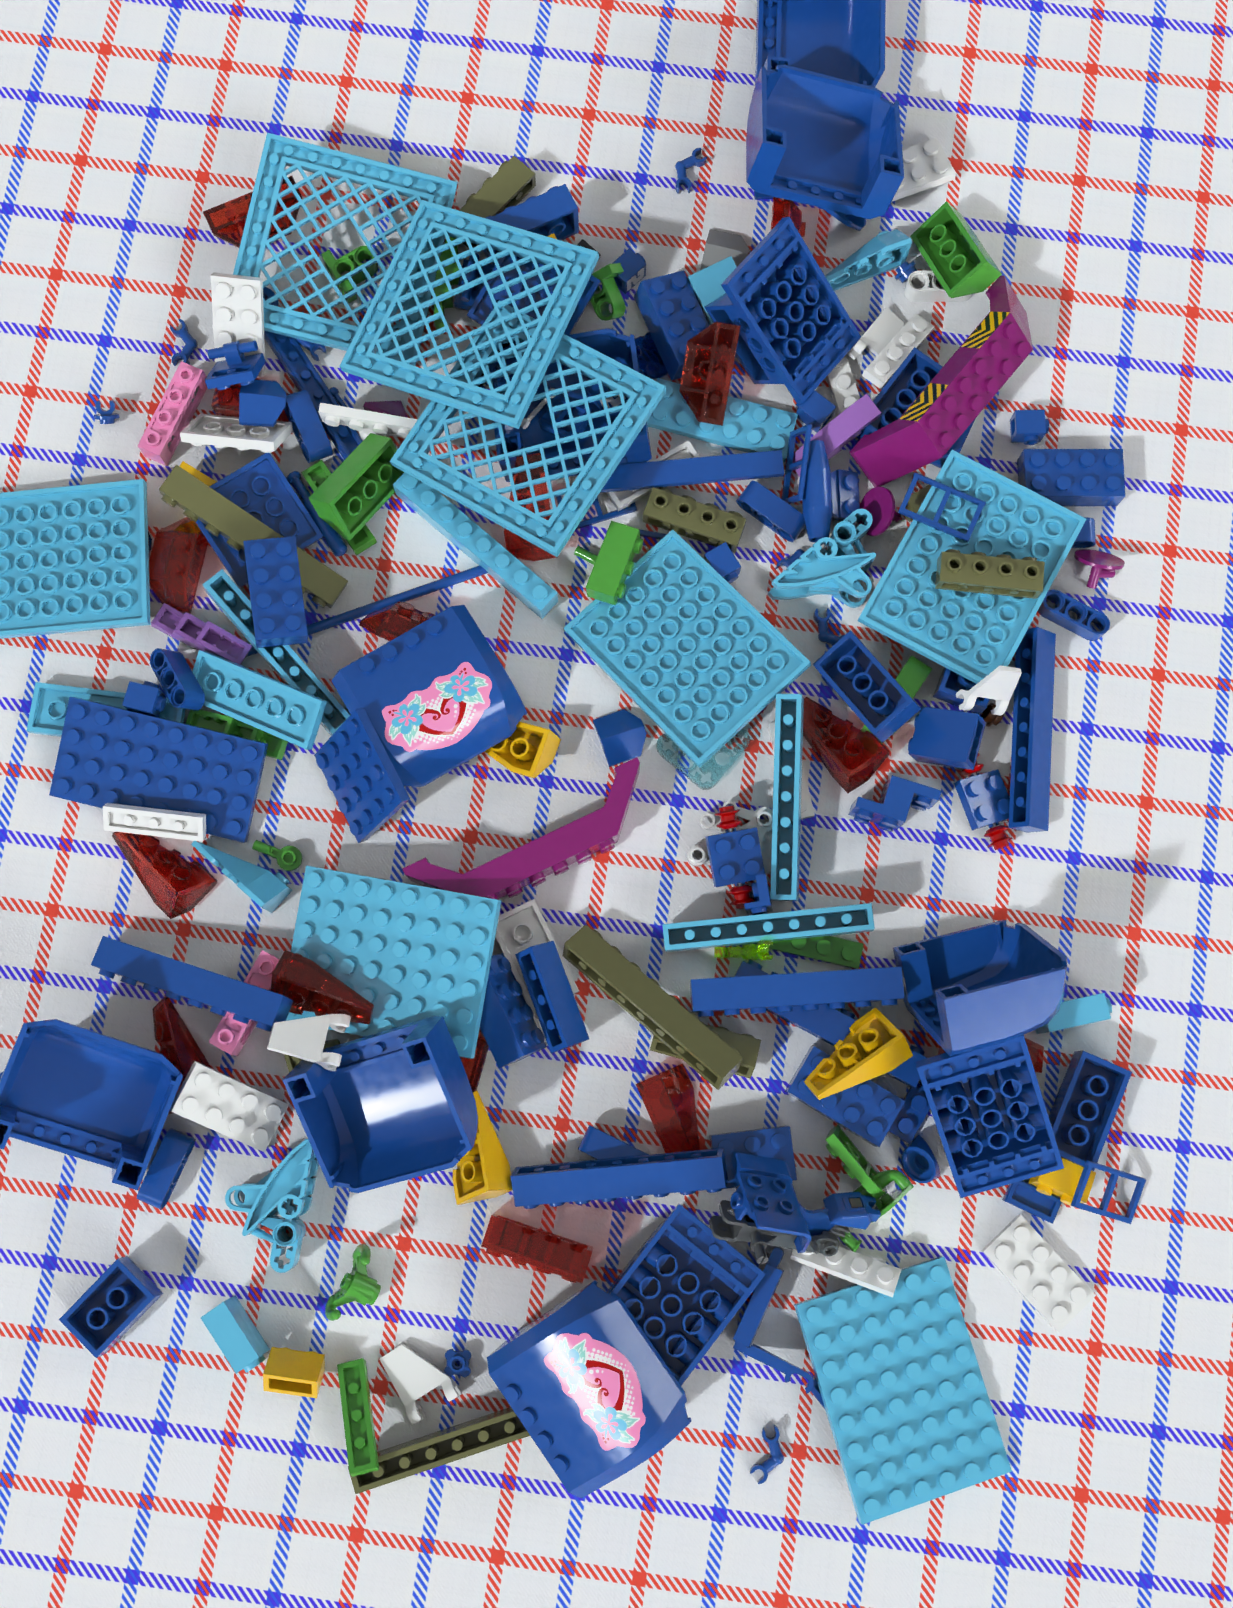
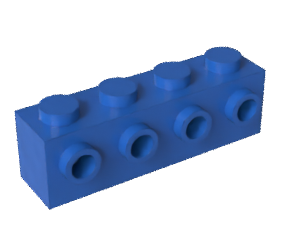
(553, 996)

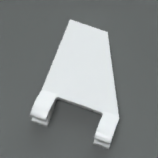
(878, 334)
(996, 687)
(306, 1038)
(414, 1378)

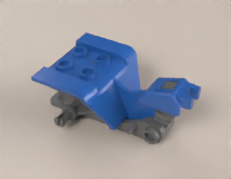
(770, 1214)

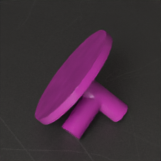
(881, 505)
(1102, 564)

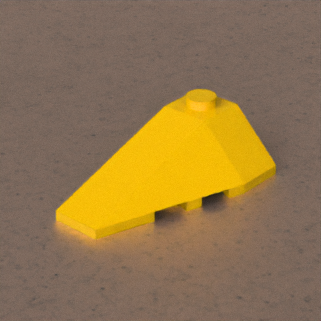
(865, 1053)

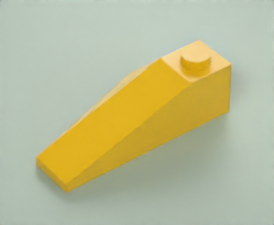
(527, 750)
(485, 1168)

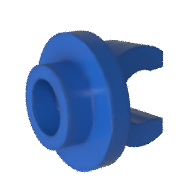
(106, 416)

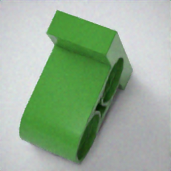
(348, 263)
(609, 294)

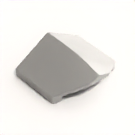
(723, 245)

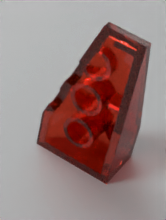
(175, 1039)

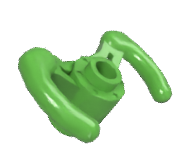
(355, 1286)

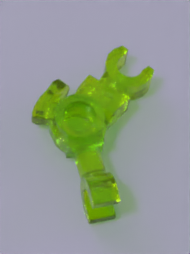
(748, 951)

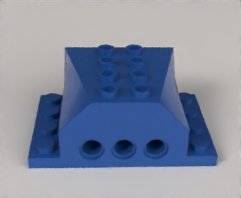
(787, 314)
(990, 1116)
(685, 1289)

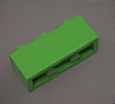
(614, 563)

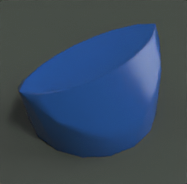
(920, 1161)

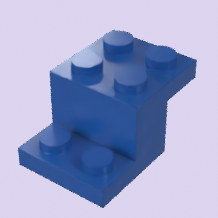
(894, 803)

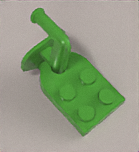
(872, 1183)

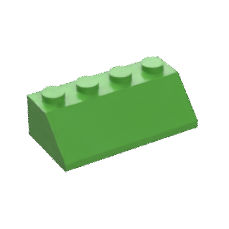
(955, 253)
(358, 486)

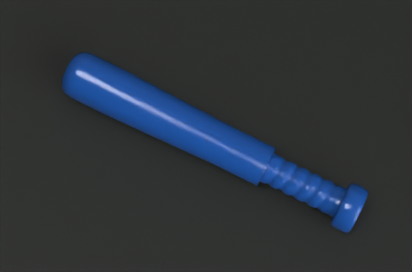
(330, 535)

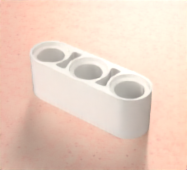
(929, 290)

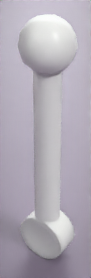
(526, 421)

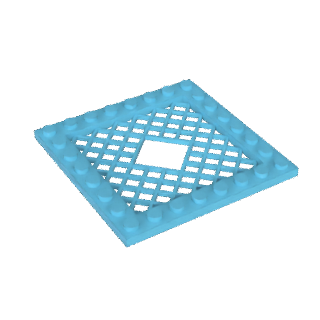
(347, 168)
(433, 222)
(554, 533)

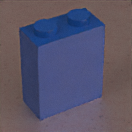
(946, 737)

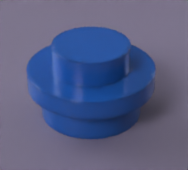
(904, 271)

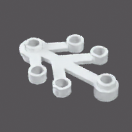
(752, 816)

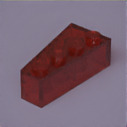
(537, 1247)

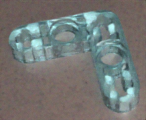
(710, 766)

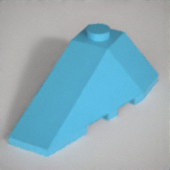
(876, 257)
(258, 883)

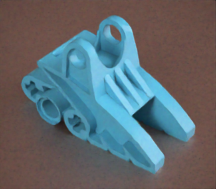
(831, 570)
(263, 1199)

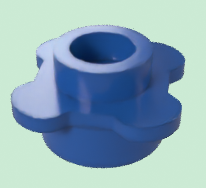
(453, 1356)

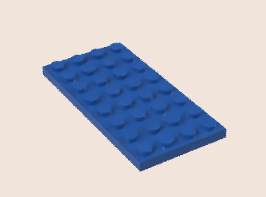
(158, 764)

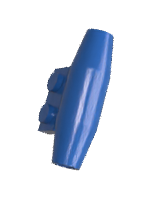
(826, 493)

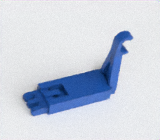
(754, 1315)

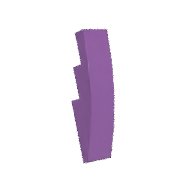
(844, 427)
(200, 635)

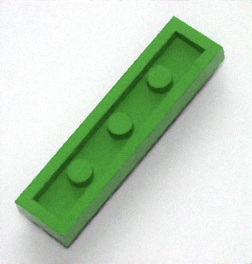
(823, 948)
(357, 1417)

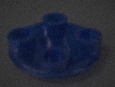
(649, 357)

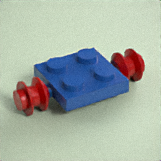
(985, 803)
(734, 856)

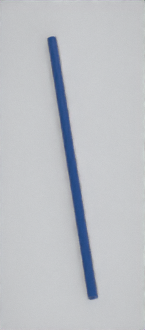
(401, 597)

